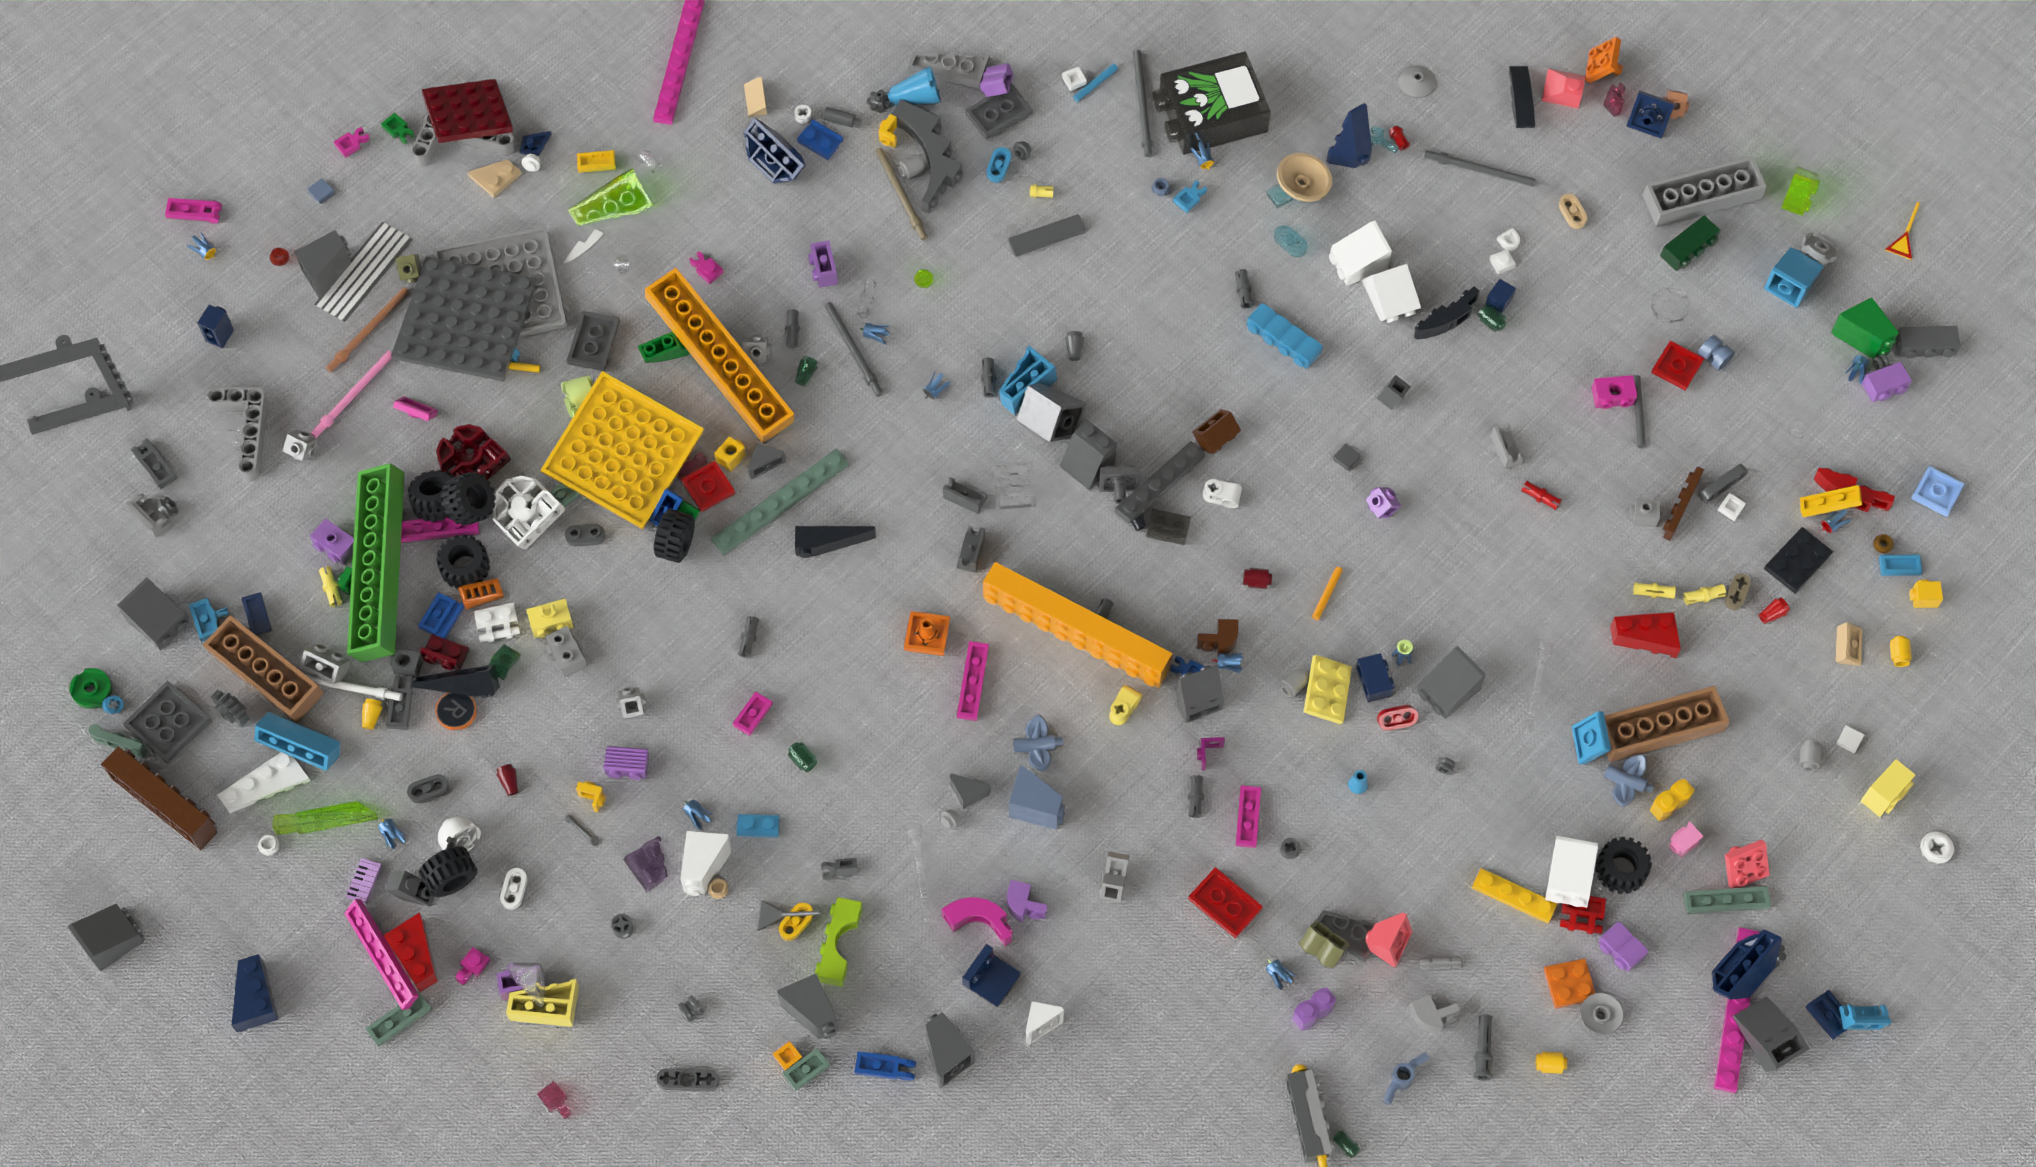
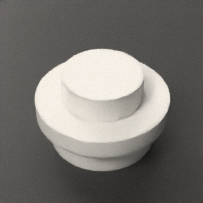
(531, 162)
(268, 845)

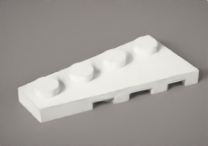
(272, 777)

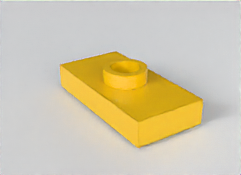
(596, 161)

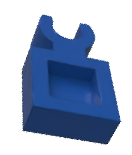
(1184, 668)

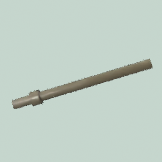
(915, 222)

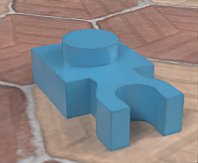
(1189, 197)

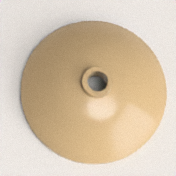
(1304, 177)

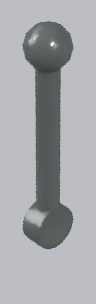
(594, 840)

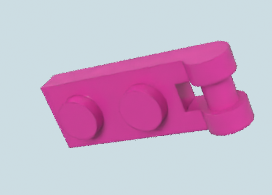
(193, 210)

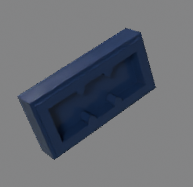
(256, 614)

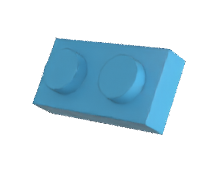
(758, 825)

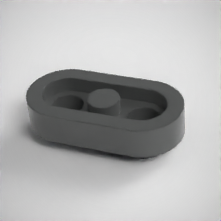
(584, 535)
(427, 787)

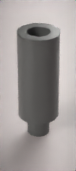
(841, 117)

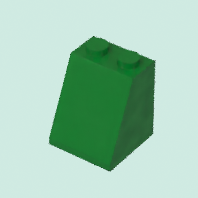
(1866, 329)

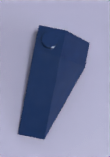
(1354, 142)

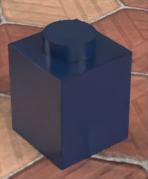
(1501, 295)

